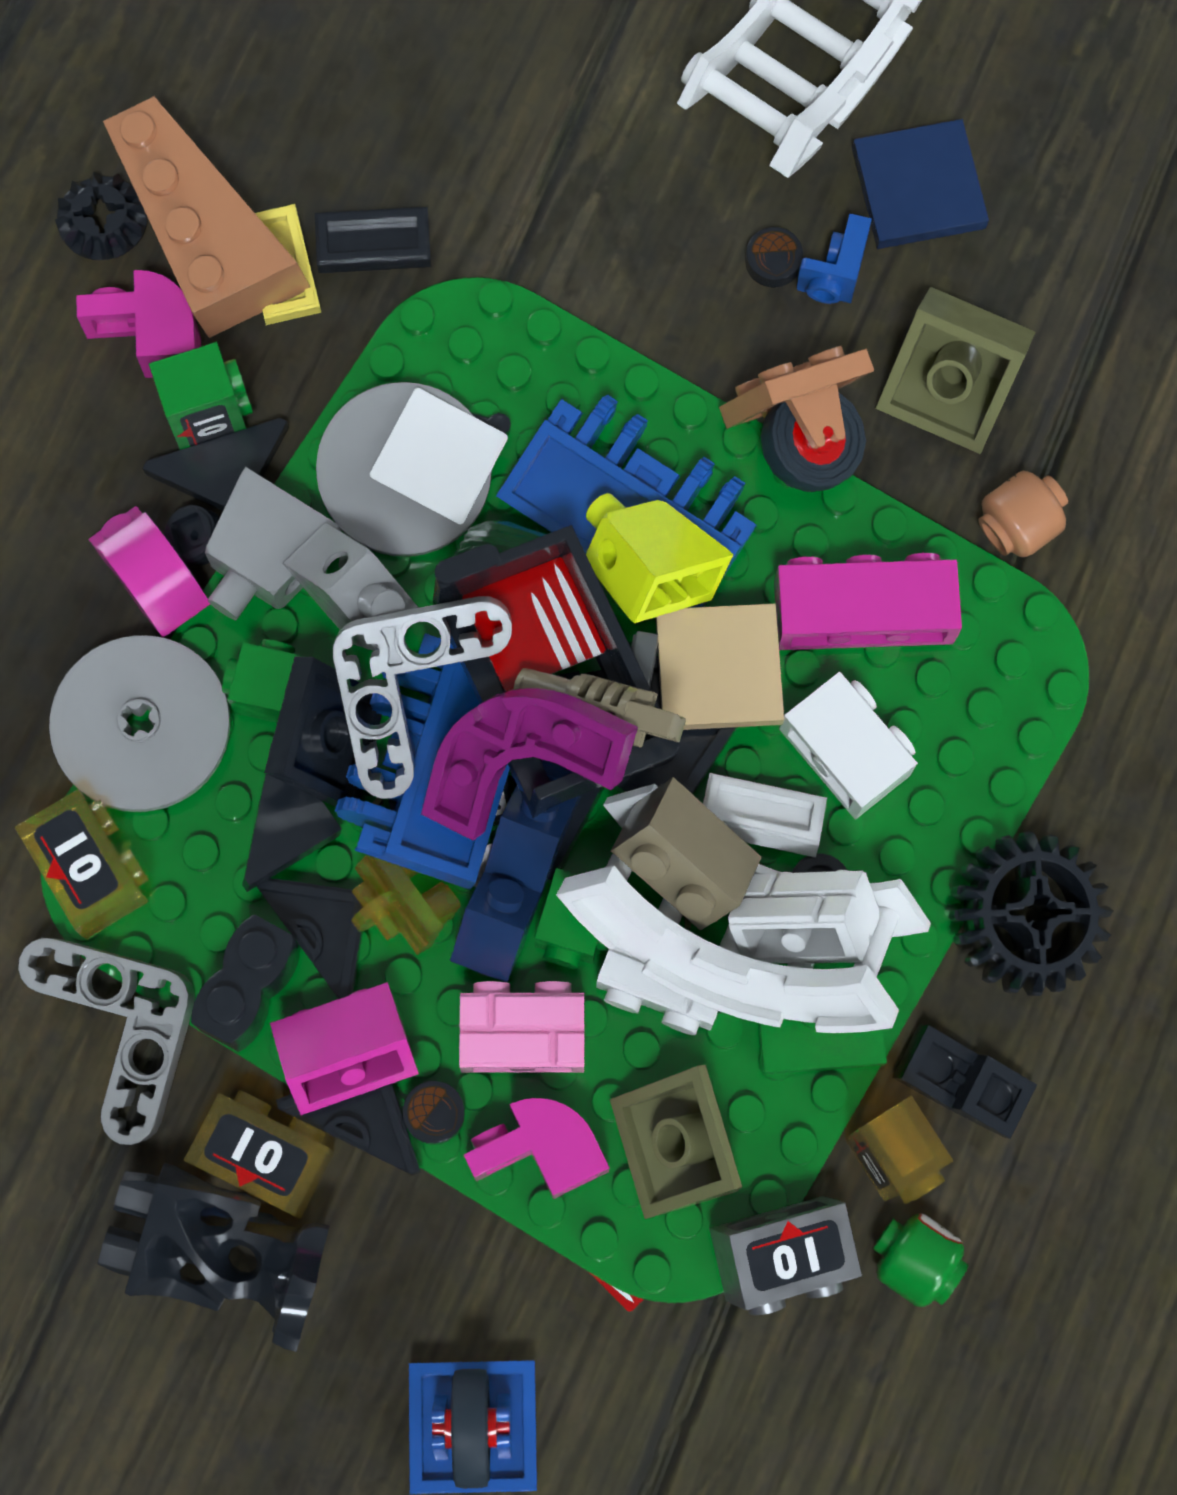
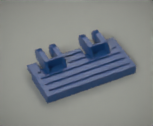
(564, 476)
(405, 834)

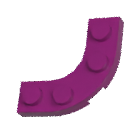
(519, 727)

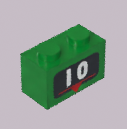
(201, 395)

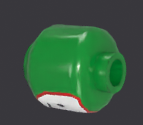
(920, 1260)

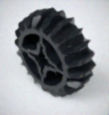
(1030, 937)

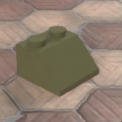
(955, 369)

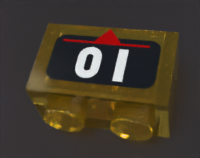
(83, 864)
(900, 1152)
(261, 1154)

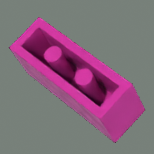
(867, 602)

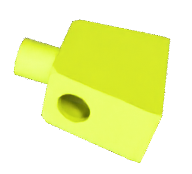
(653, 557)

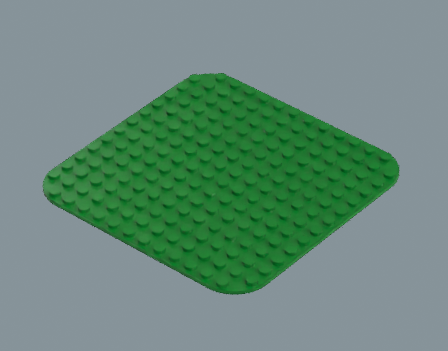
(977, 711)

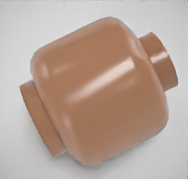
(1023, 514)

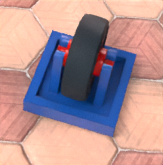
(472, 1427)

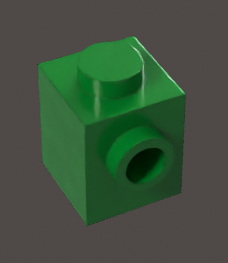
(259, 679)
(561, 934)

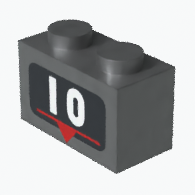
(786, 1255)

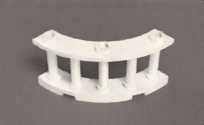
(796, 135)
(721, 977)

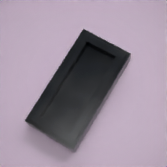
(372, 240)

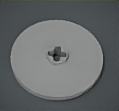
(366, 508)
(149, 768)

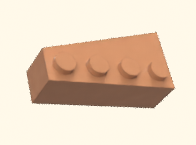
(208, 233)

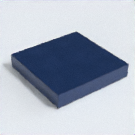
(920, 184)

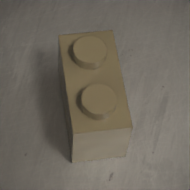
(686, 854)

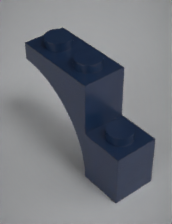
(512, 883)

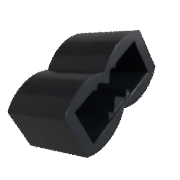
(254, 969)

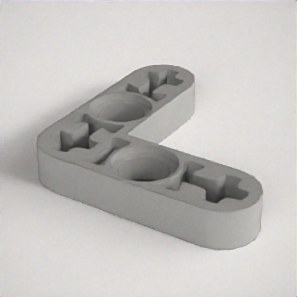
(397, 658)
(141, 1023)

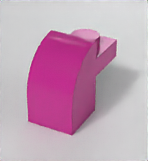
(152, 313)
(149, 570)
(554, 1137)

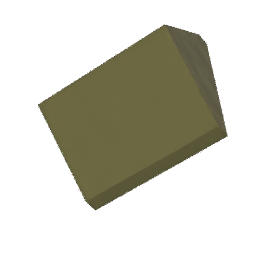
(676, 1143)

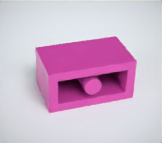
(343, 1048)

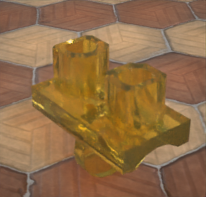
(397, 905)

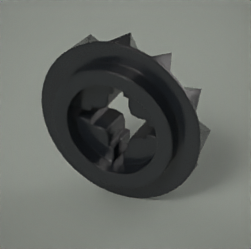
(122, 228)

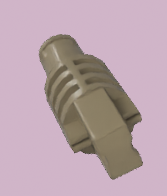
(618, 699)

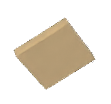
(721, 666)

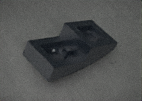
(964, 1081)

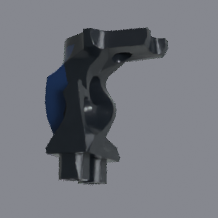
(184, 1232)

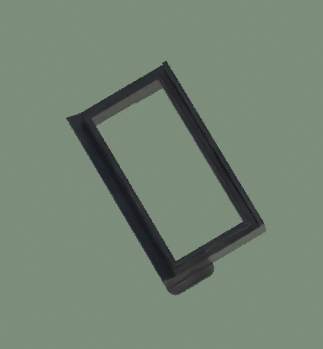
(486, 566)

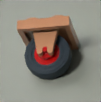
(808, 428)

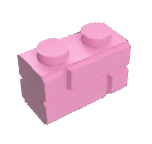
(521, 1029)

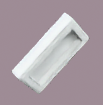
(767, 813)

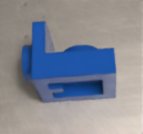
(837, 277)

